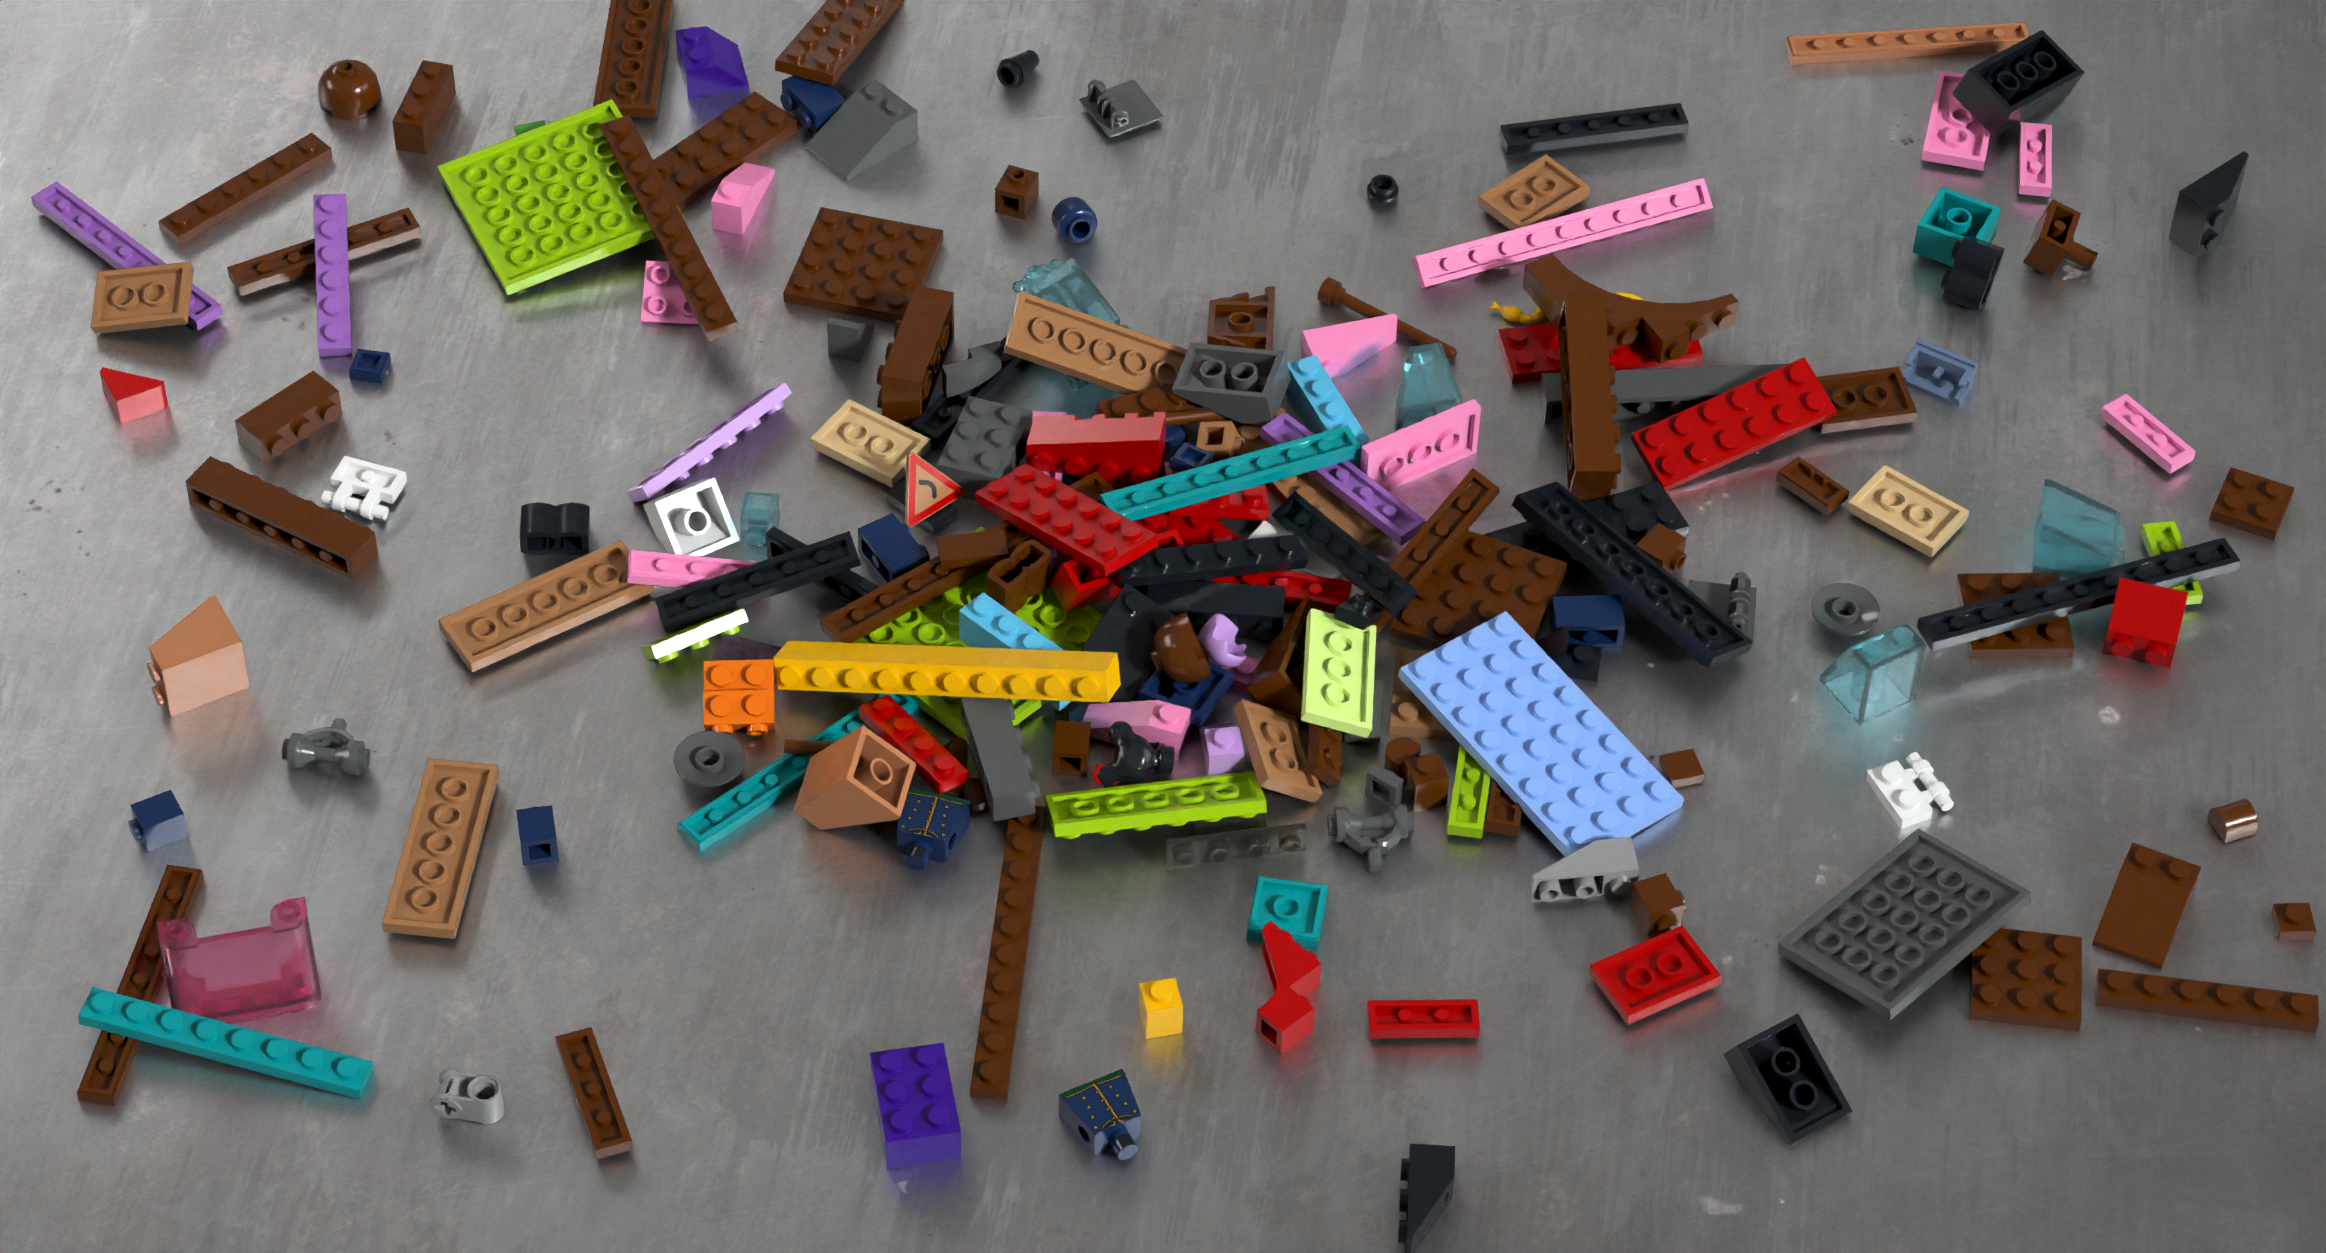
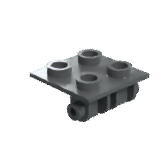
(1119, 107)
(1732, 601)

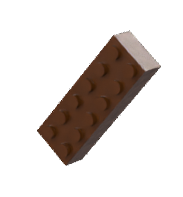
(1587, 396)

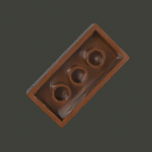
(916, 355)

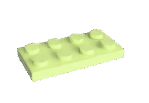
(1338, 674)

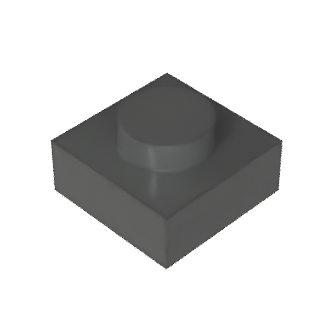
(1384, 786)

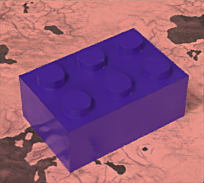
(915, 1105)

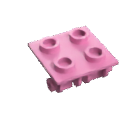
(664, 298)

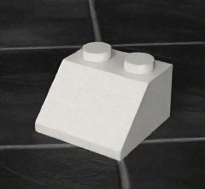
(692, 519)

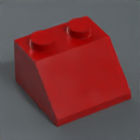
(2145, 622)

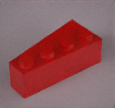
(1116, 448)

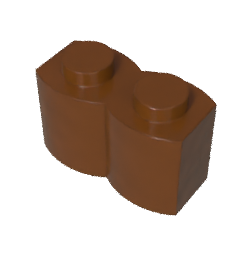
(1020, 576)

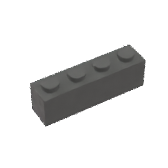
(999, 756)

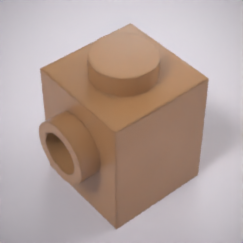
(1220, 439)

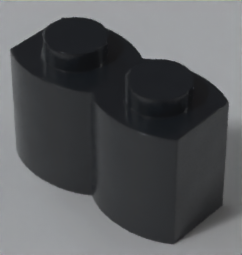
(1972, 272)
(555, 528)

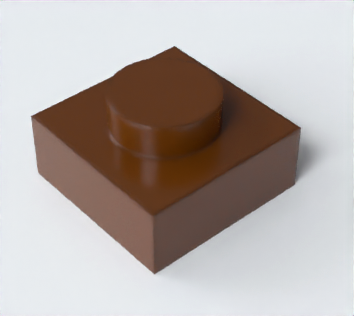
(2293, 921)

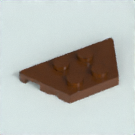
(1242, 320)

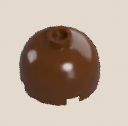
(349, 89)
(1180, 651)

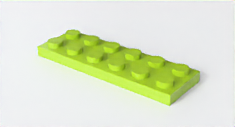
(1155, 804)

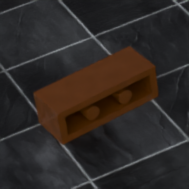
(424, 107)
(288, 417)

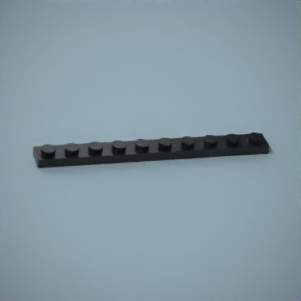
(2074, 594)

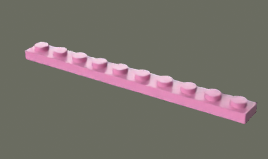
(1562, 233)

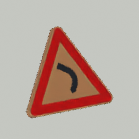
(926, 490)

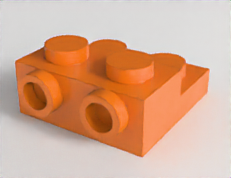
(739, 696)

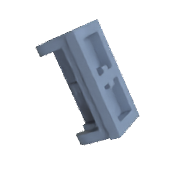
(1939, 372)

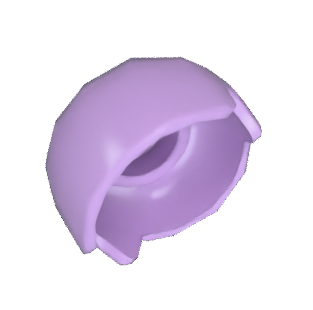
(1219, 643)

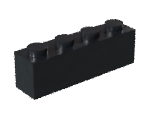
(1252, 608)

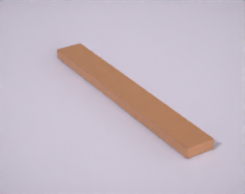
(1904, 43)

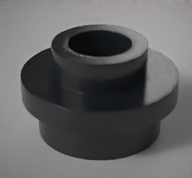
(1382, 189)

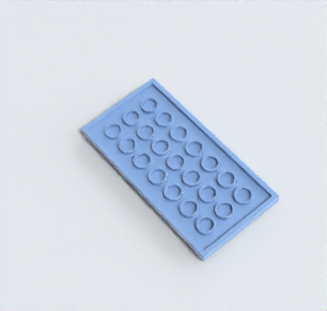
(1539, 736)

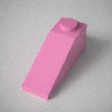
(739, 197)
(1350, 343)
(1151, 719)

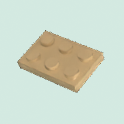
(869, 442)
(1907, 511)

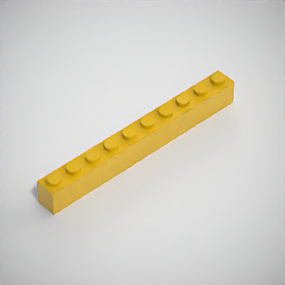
(948, 671)

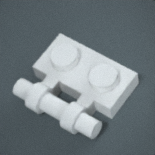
(365, 479)
(1901, 796)

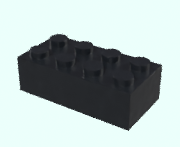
(2017, 83)

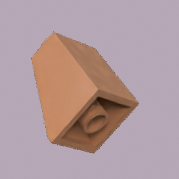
(198, 660)
(855, 782)

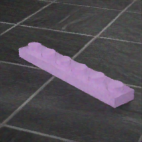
(719, 437)

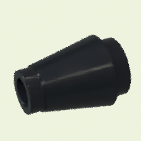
(1017, 68)

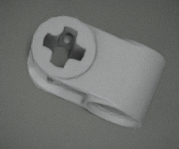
(469, 1096)

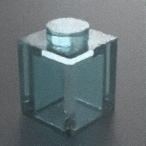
(757, 517)

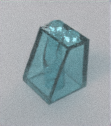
(1425, 386)
(2075, 533)
(1877, 673)

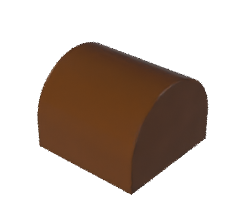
(1399, 750)
(2234, 820)

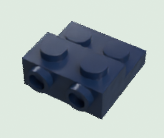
(1197, 696)

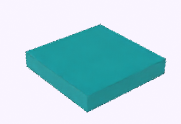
(1289, 905)

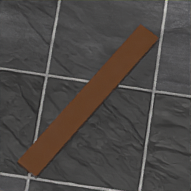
(140, 981)

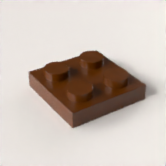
(2252, 503)

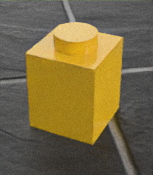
(1160, 1008)

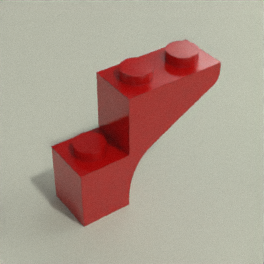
(1292, 976)

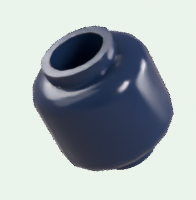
(1074, 220)

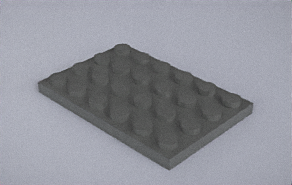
(1904, 923)

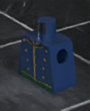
(931, 827)
(1103, 1115)

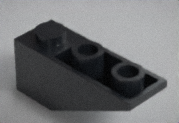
(1428, 1191)

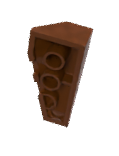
(1279, 674)

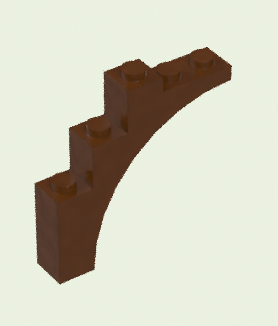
(1660, 327)

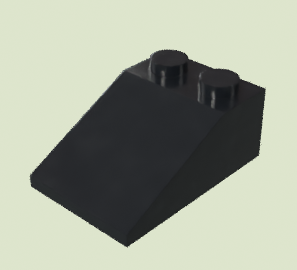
(2207, 207)
(1130, 631)
(1788, 1079)

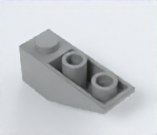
(1594, 870)

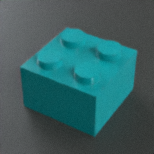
(1951, 219)

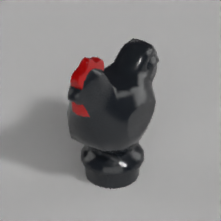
(1132, 757)

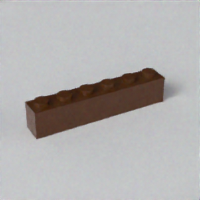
(282, 518)

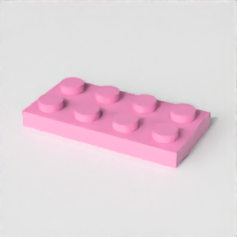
(1952, 131)
(1423, 446)

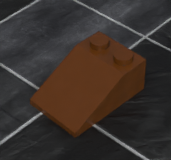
(2147, 905)

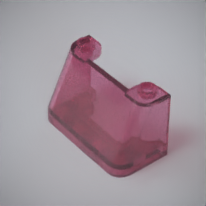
(245, 971)

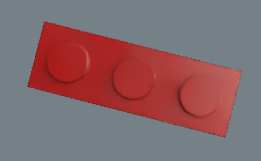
(1423, 1018)

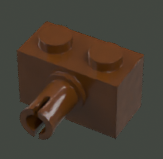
(2054, 241)

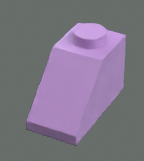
(1222, 748)

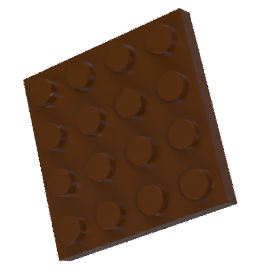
(862, 265)
(1476, 584)

